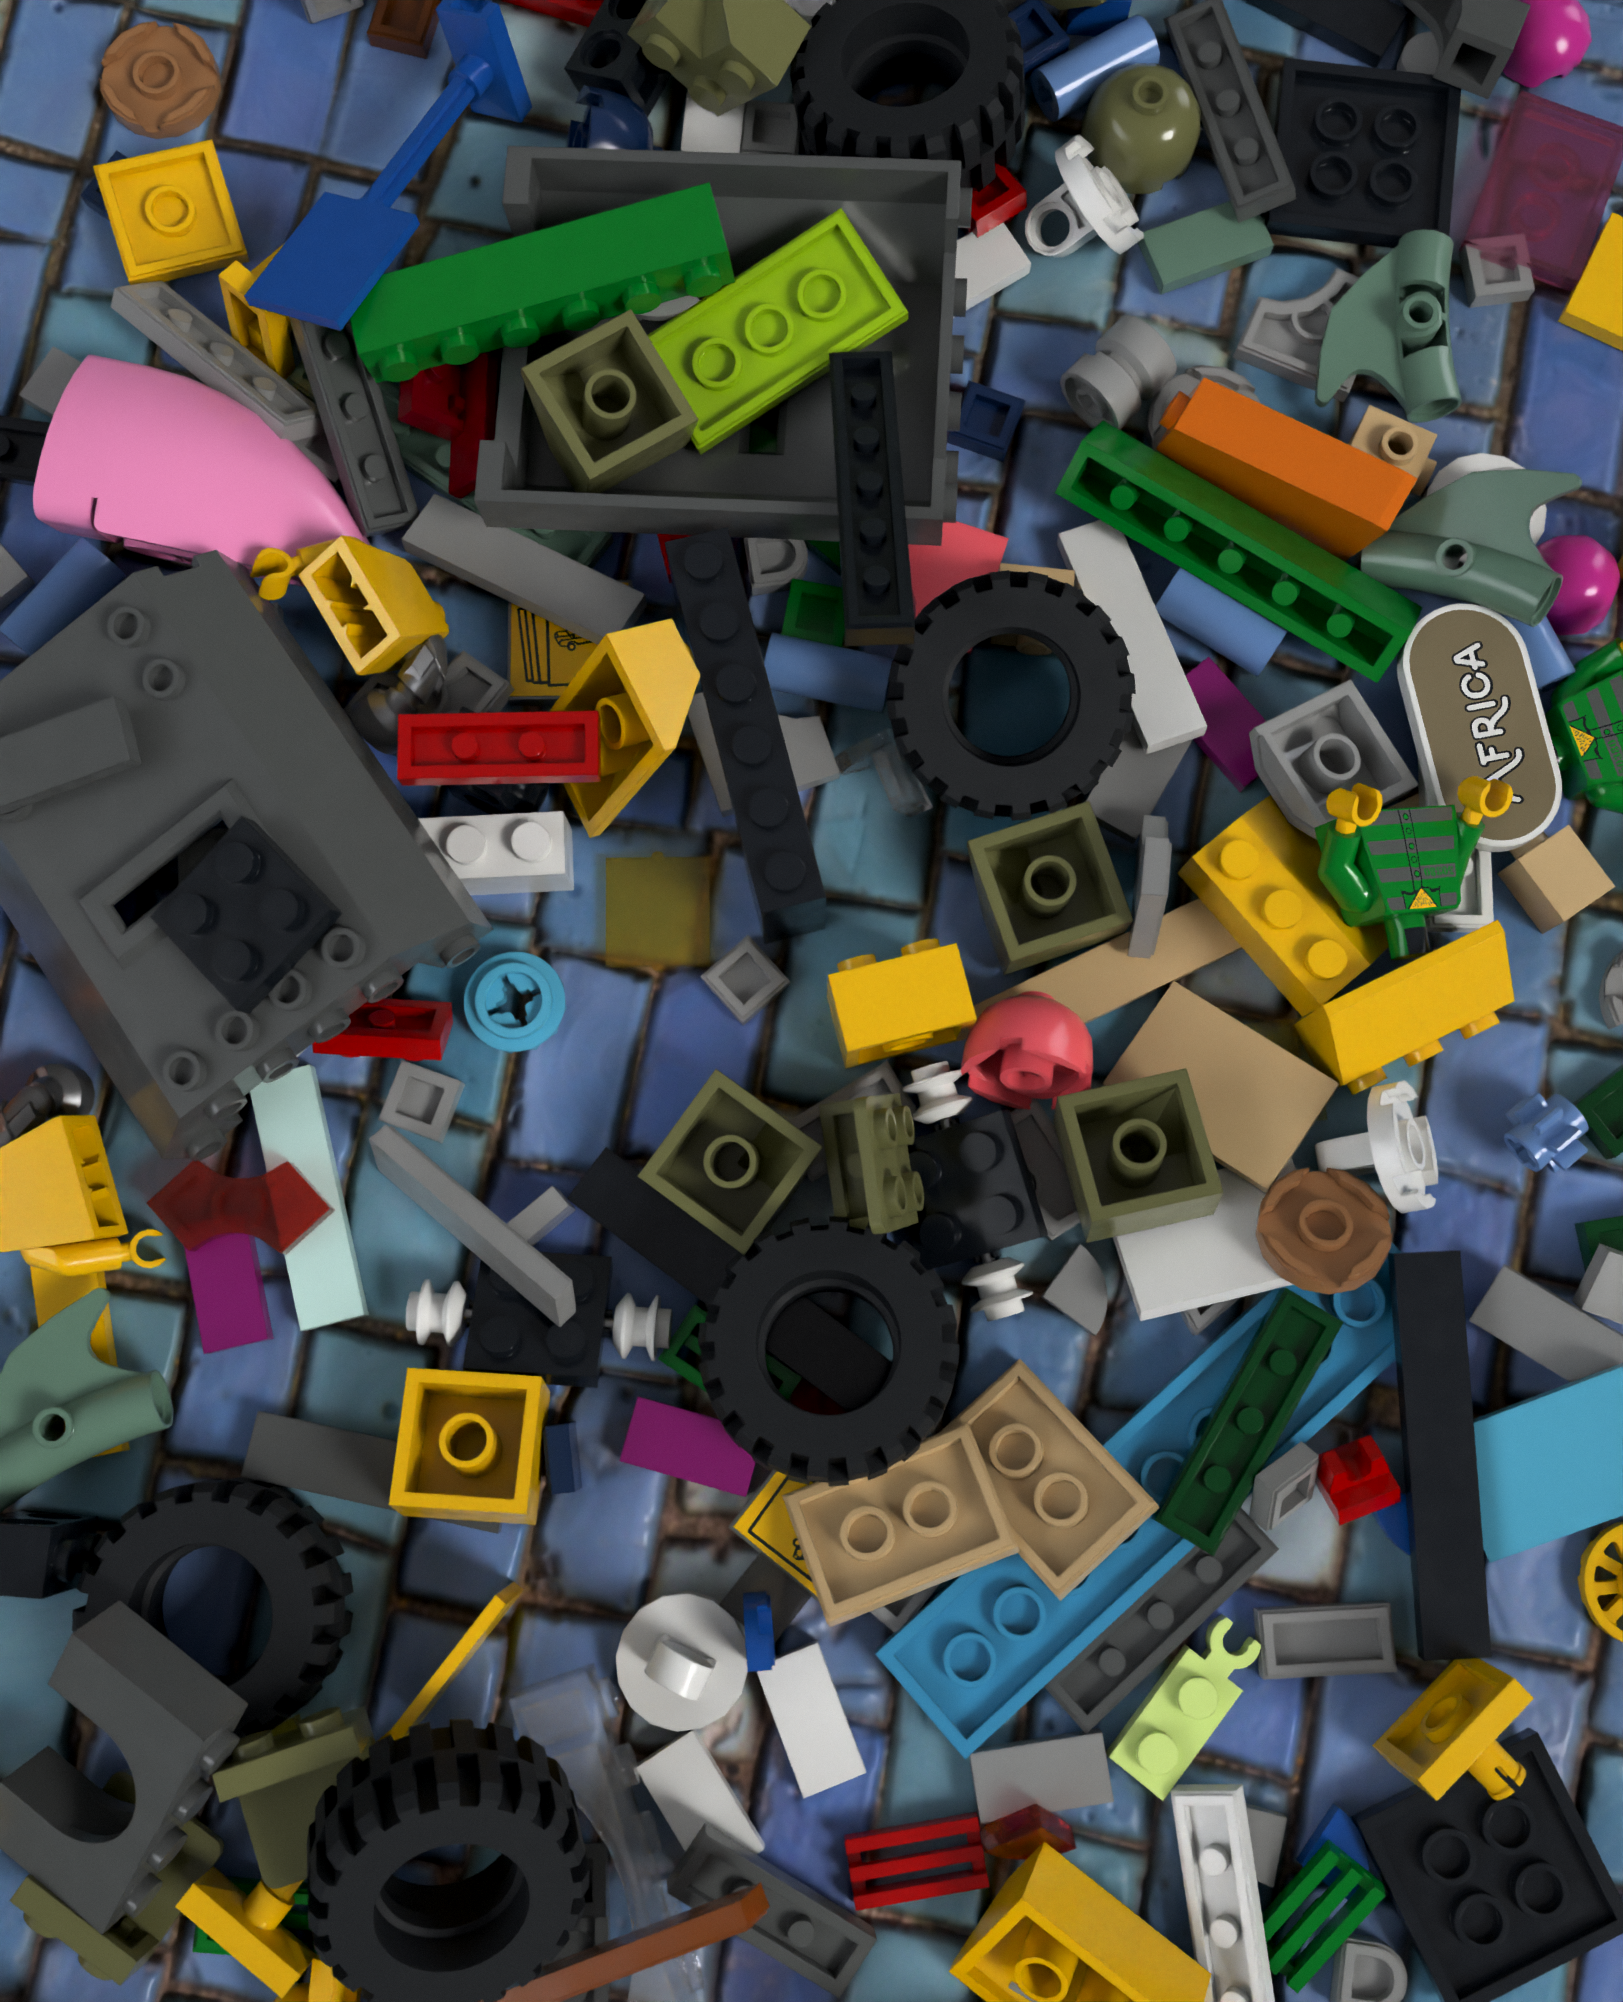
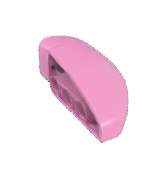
(178, 471)

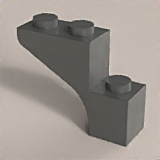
(1472, 38)

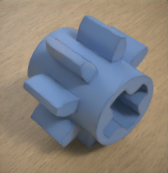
(1546, 1132)

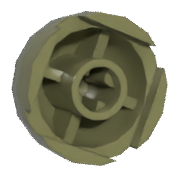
(1142, 126)

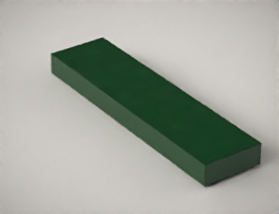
(1247, 1420)

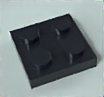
(245, 915)

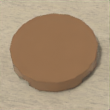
(160, 80)
(1323, 1230)

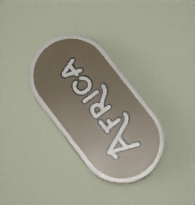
(1479, 716)

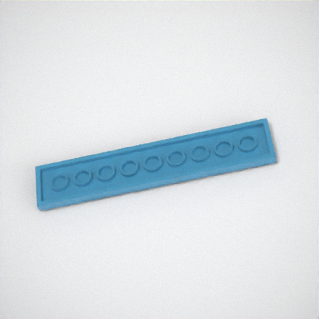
(1004, 1634)

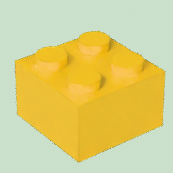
(900, 1002)
(470, 1446)

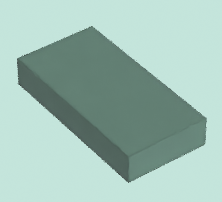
(1203, 246)

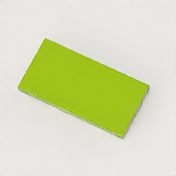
(776, 327)

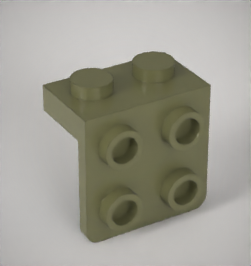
(871, 1163)
(283, 1781)
(130, 1940)

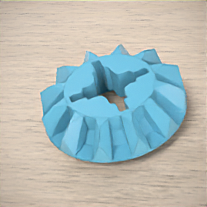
(487, 992)

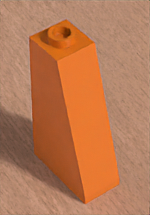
(1284, 468)

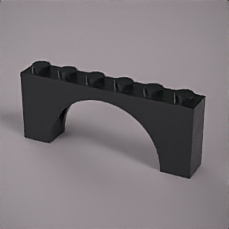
(747, 735)

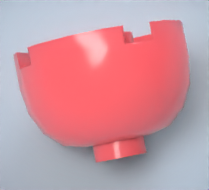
(1028, 1051)

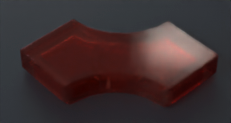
(273, 1206)

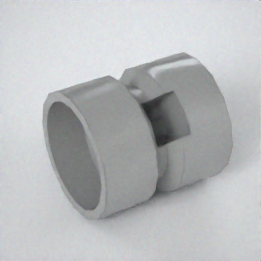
(1128, 367)

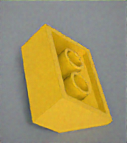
(643, 691)
(1268, 896)
(1411, 1010)
(1071, 1943)

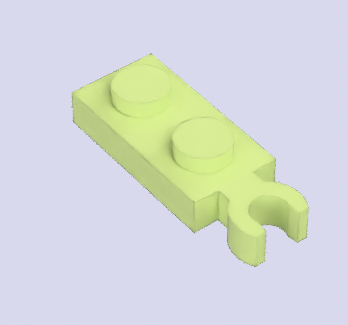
(1181, 1711)

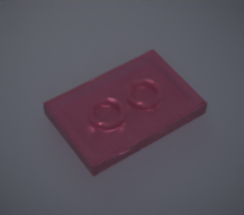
(1546, 190)

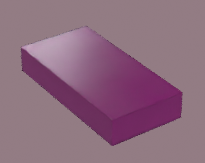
(1228, 723)
(229, 1293)
(686, 1447)

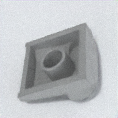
(1323, 748)

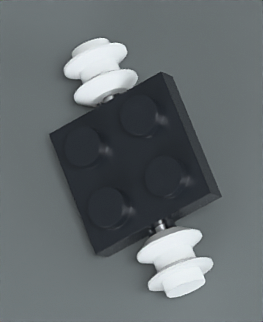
(973, 1191)
(519, 1339)

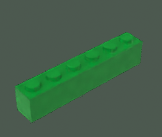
(542, 284)
(1239, 550)

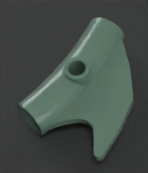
(1397, 330)
(1489, 521)
(60, 1380)

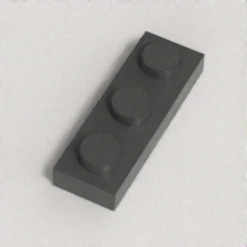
(799, 1925)

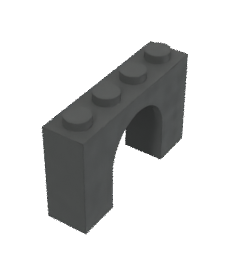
(173, 1731)

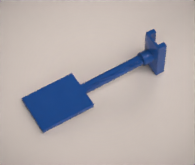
(351, 242)

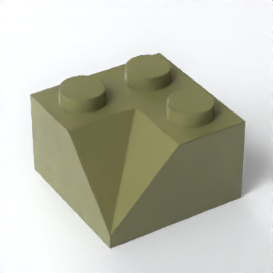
(720, 47)
(608, 405)
(1047, 888)
(1137, 1155)
(731, 1162)

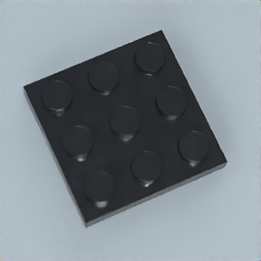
(1364, 152)
(1492, 1883)

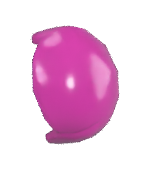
(1549, 42)
(1587, 584)

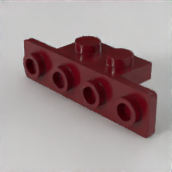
(456, 406)

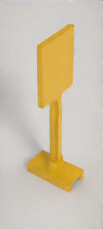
(251, 1924)

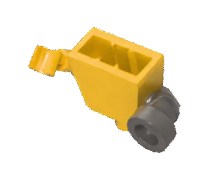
(378, 619)
(58, 1180)

